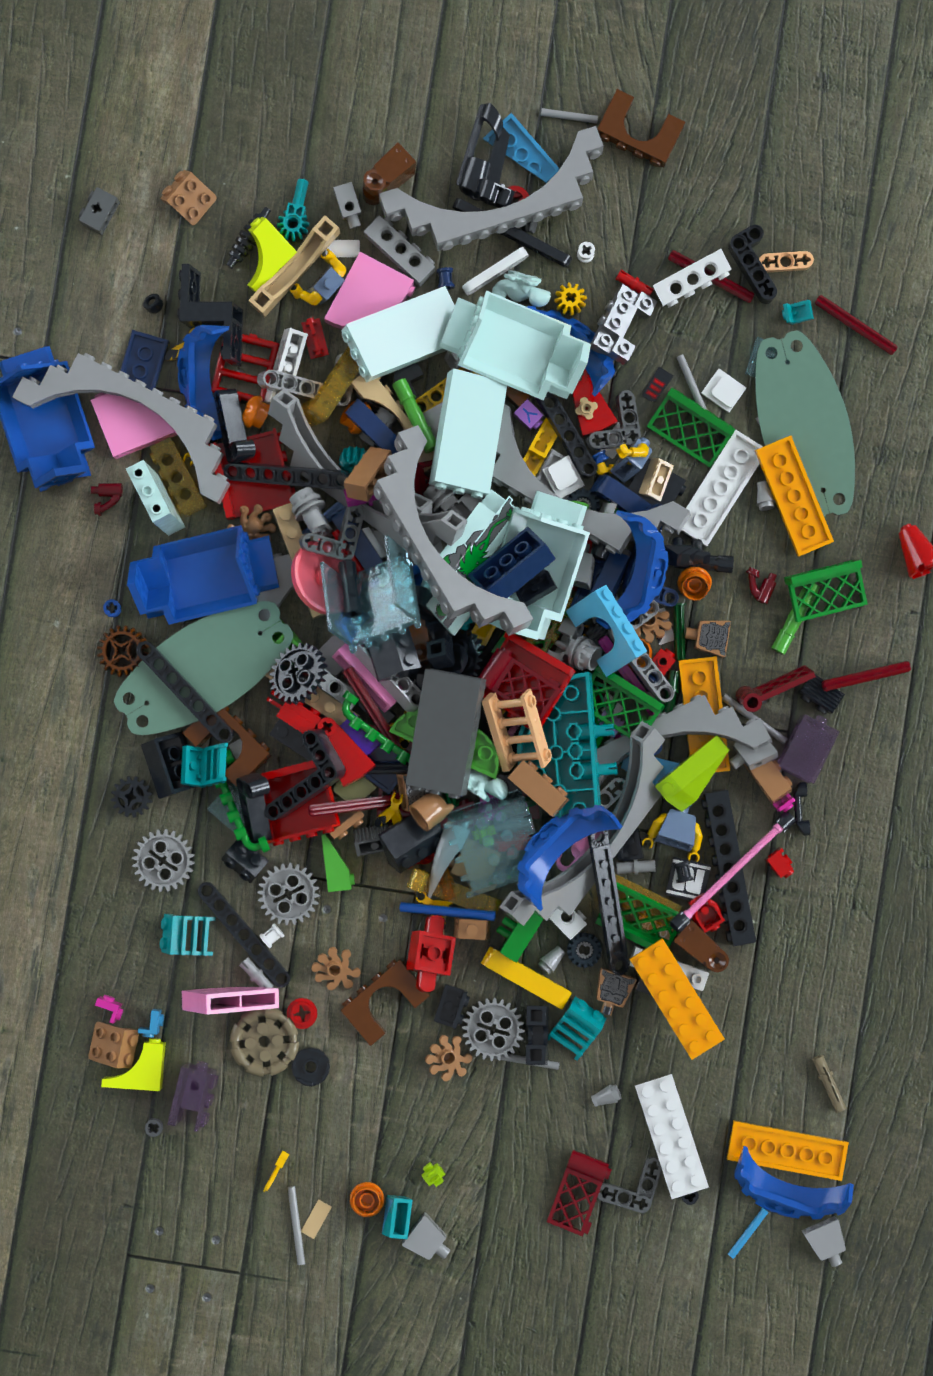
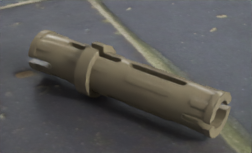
(829, 1083)

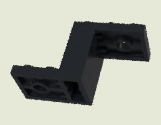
(197, 313)

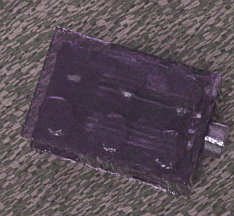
(807, 748)
(194, 1093)

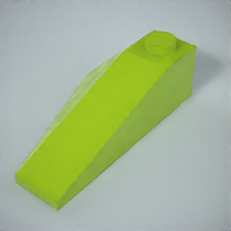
(687, 780)

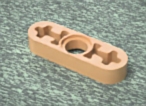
(799, 265)

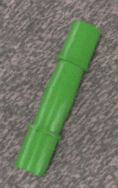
(414, 412)
(790, 627)

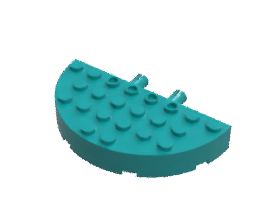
(573, 746)

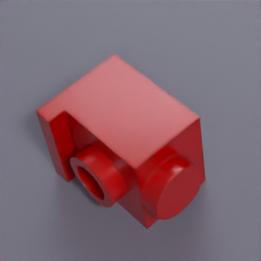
(668, 656)
(780, 863)

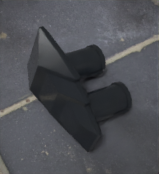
(686, 555)

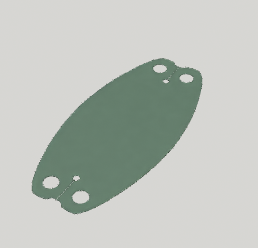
(807, 405)
(216, 656)

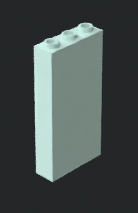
(399, 334)
(468, 434)
(154, 493)

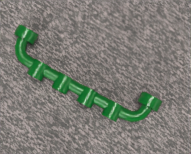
(371, 734)
(233, 815)

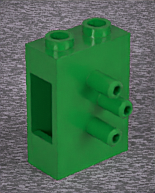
(518, 937)

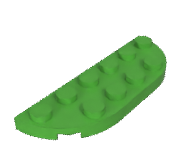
(485, 756)

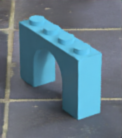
(626, 643)

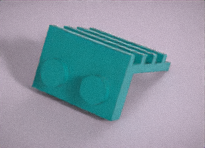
(203, 765)
(175, 932)
(583, 1019)

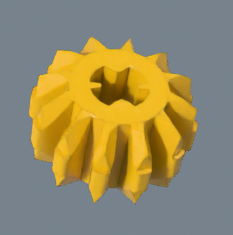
(571, 292)

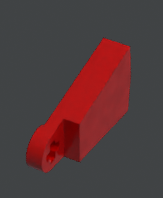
(602, 416)
(354, 759)

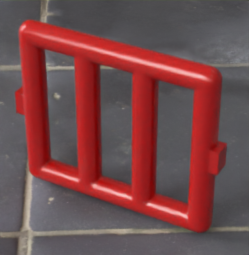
(221, 371)

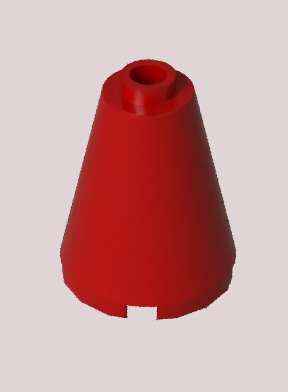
(916, 551)

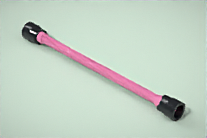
(682, 919)

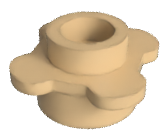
(586, 413)

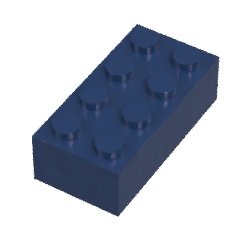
(513, 564)

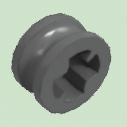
(153, 1133)

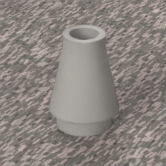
(765, 499)
(550, 961)
(606, 1096)

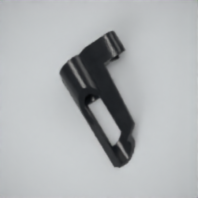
(482, 178)

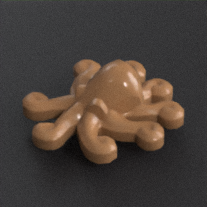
(253, 524)
(652, 626)
(335, 969)
(448, 1057)

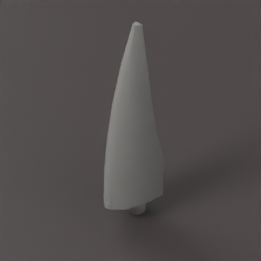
(444, 855)

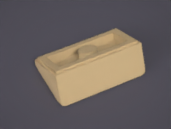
(656, 479)

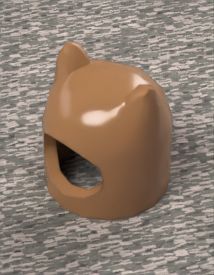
(431, 809)

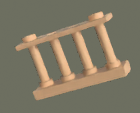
(503, 741)

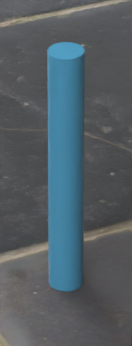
(747, 1233)

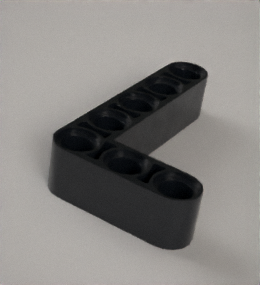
(311, 784)

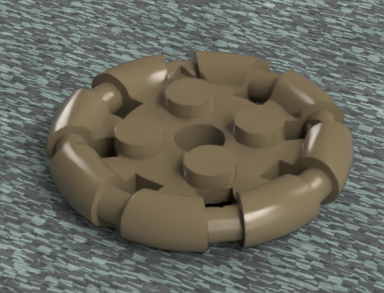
(260, 1052)

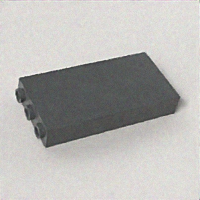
(445, 733)

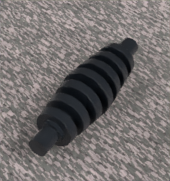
(235, 257)

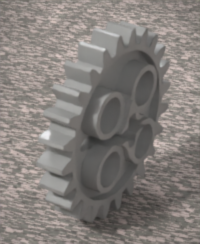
(173, 845)
(296, 909)
(498, 1012)

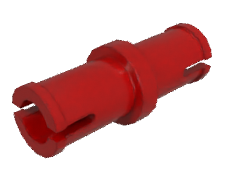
(633, 283)

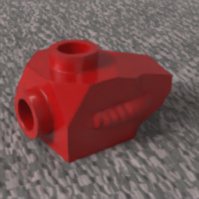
(708, 916)

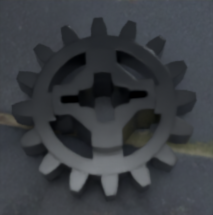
(134, 787)

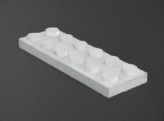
(721, 487)
(671, 1136)

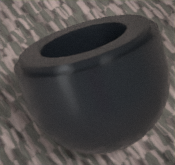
(156, 307)

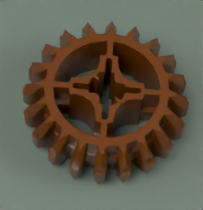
(116, 657)

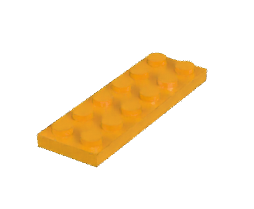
(794, 495)
(702, 678)
(677, 999)
(789, 1150)

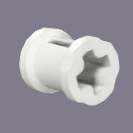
(586, 246)
(271, 935)

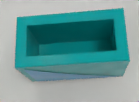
(397, 1217)

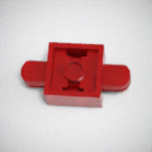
(298, 715)
(430, 953)

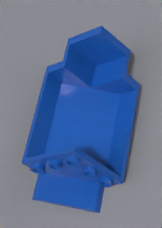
(50, 437)
(203, 575)

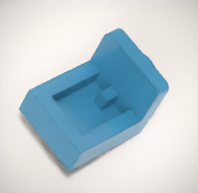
(156, 1021)

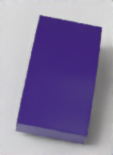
(358, 737)

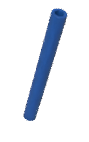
(447, 911)

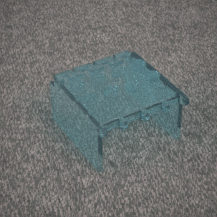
(385, 597)
(491, 841)

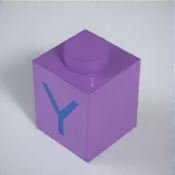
(529, 416)

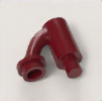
(112, 490)
(767, 587)

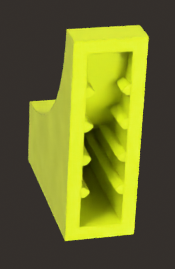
(272, 251)
(146, 1073)

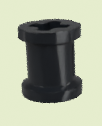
(687, 875)
(690, 1201)

